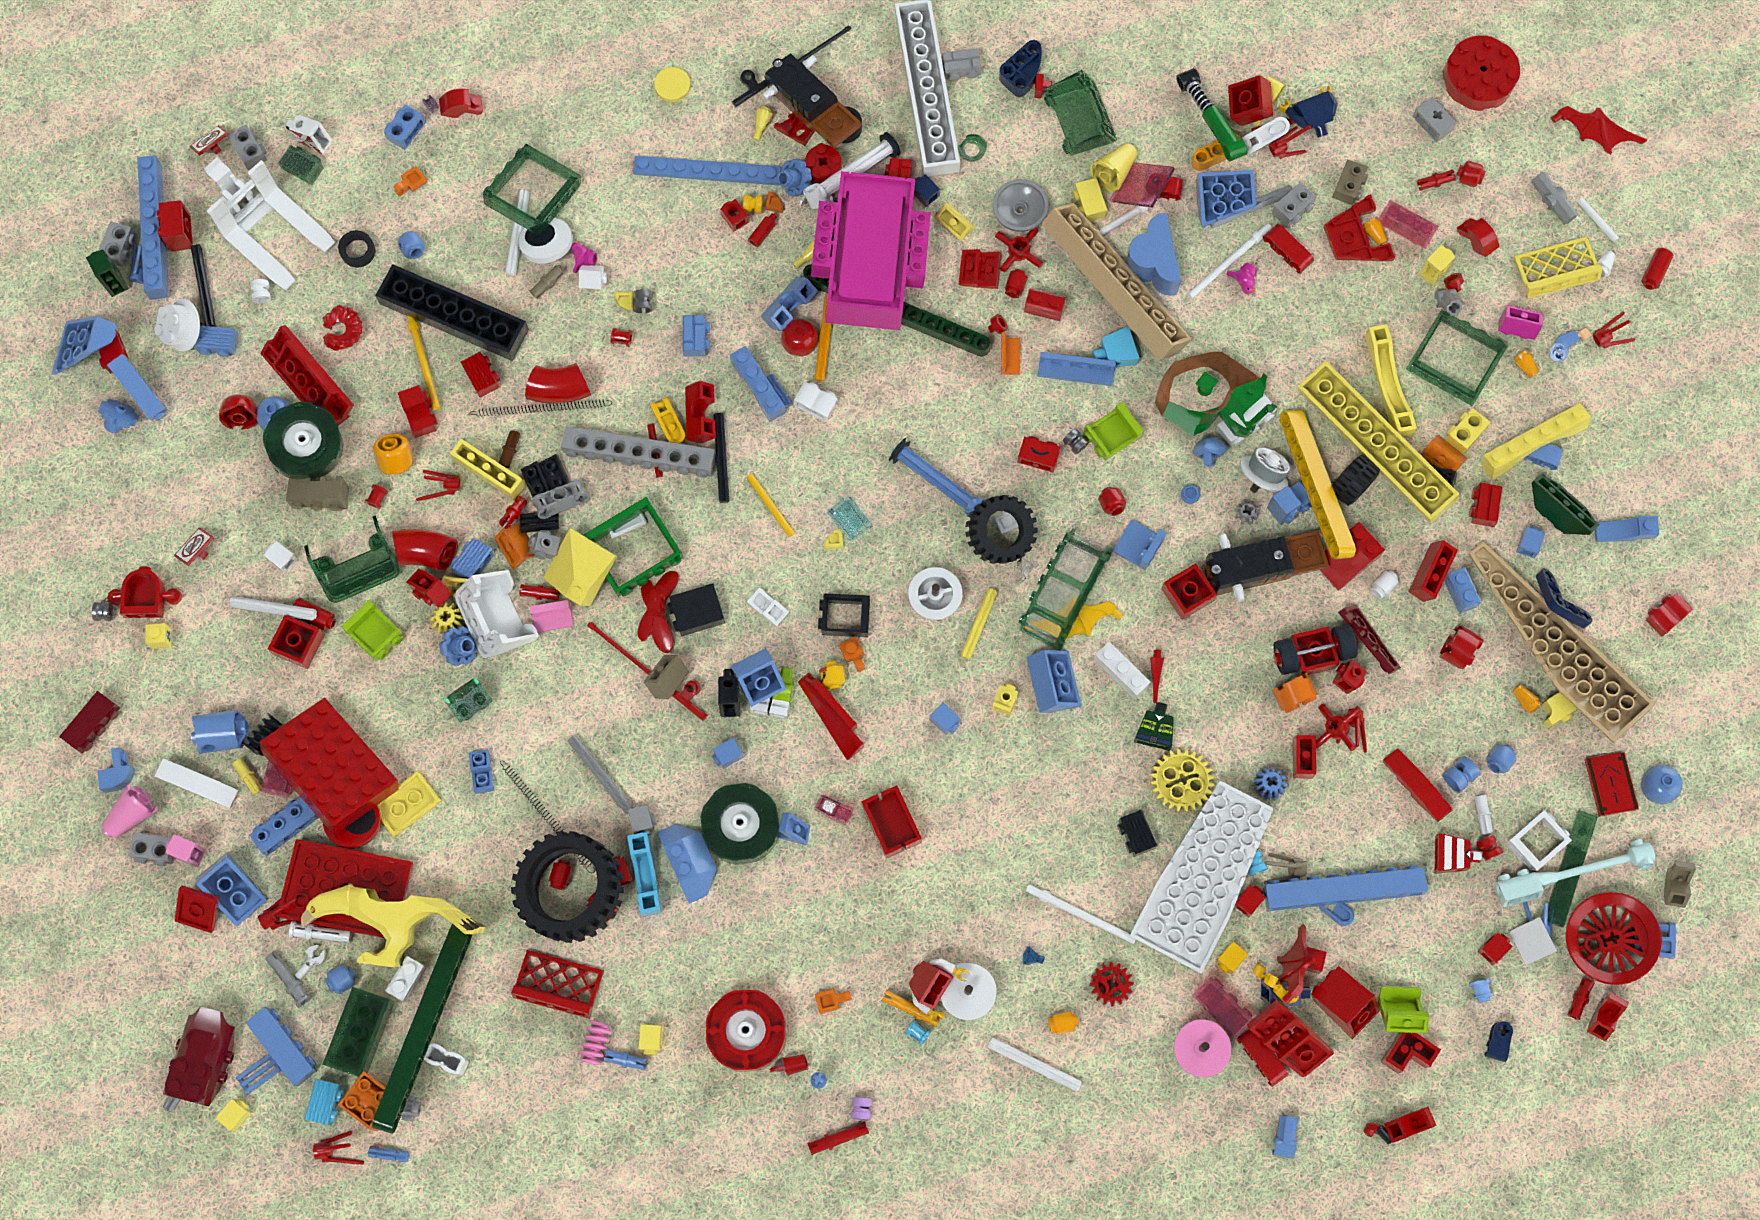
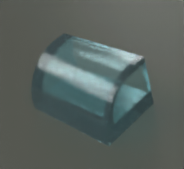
(850, 518)

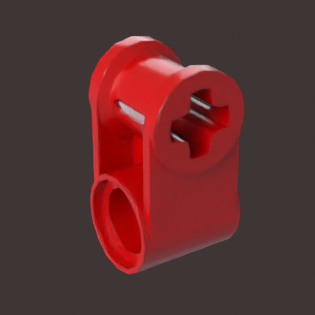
(1172, 189)

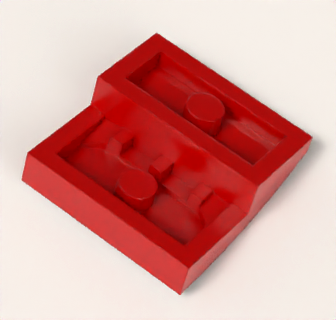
(980, 269)

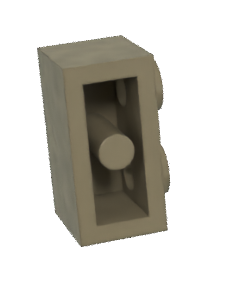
(1350, 182)
(666, 676)

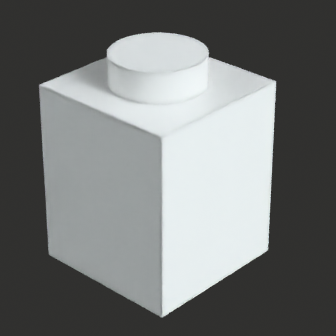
(592, 277)
(280, 556)

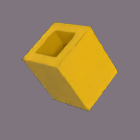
(1231, 958)

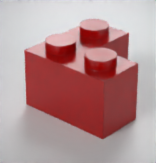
(416, 407)
(1407, 1047)

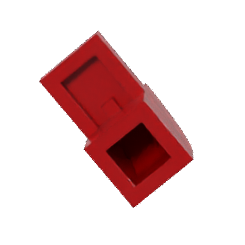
(458, 101)
(1481, 236)
(1606, 1016)
(1410, 1124)

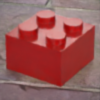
(1250, 100)
(175, 225)
(1189, 591)
(296, 642)

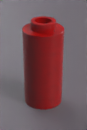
(1657, 268)
(324, 619)

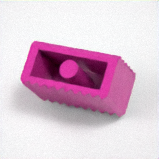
(1520, 322)

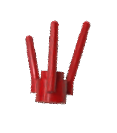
(1279, 146)
(1603, 335)
(450, 482)
(1358, 724)
(268, 917)
(325, 1149)

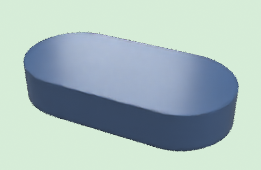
(1341, 913)

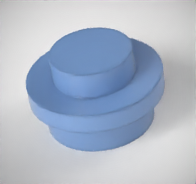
(1190, 494)

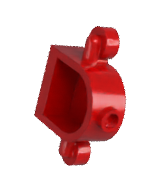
(143, 595)

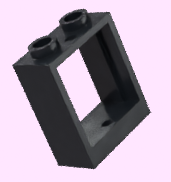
(863, 600)

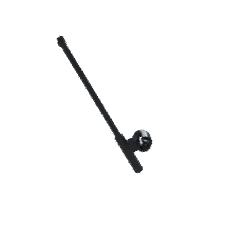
(753, 85)

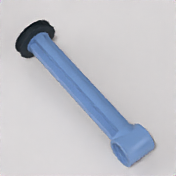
(934, 477)

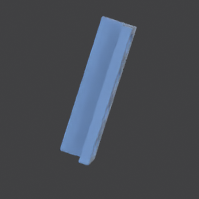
(1076, 368)

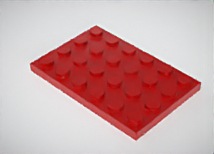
(323, 868)

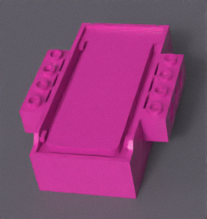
(870, 249)

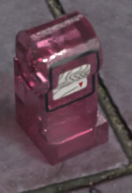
(834, 810)

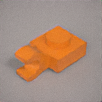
(410, 180)
(852, 652)
(828, 1000)

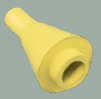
(763, 116)
(806, 256)

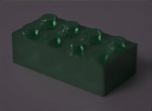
(358, 1032)

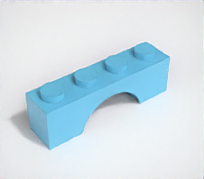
(645, 874)

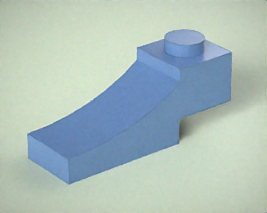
(1627, 530)

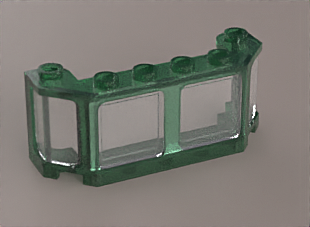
(1064, 589)

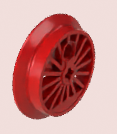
(1644, 926)

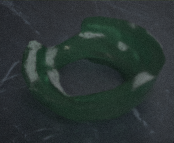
(973, 139)

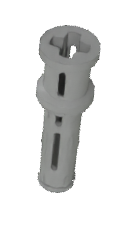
(293, 986)

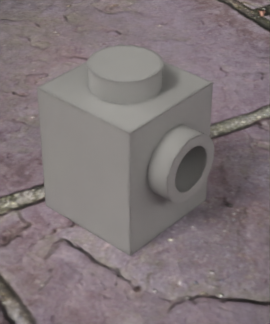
(641, 819)

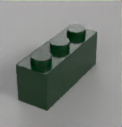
(107, 272)

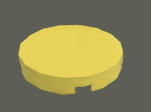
(672, 84)

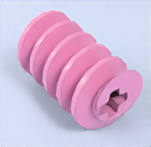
(595, 1043)

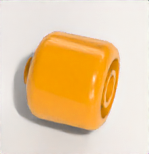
(393, 454)

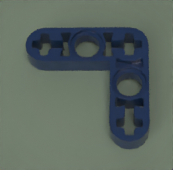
(1556, 602)

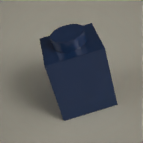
(926, 190)

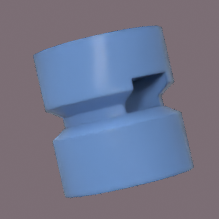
(1461, 774)

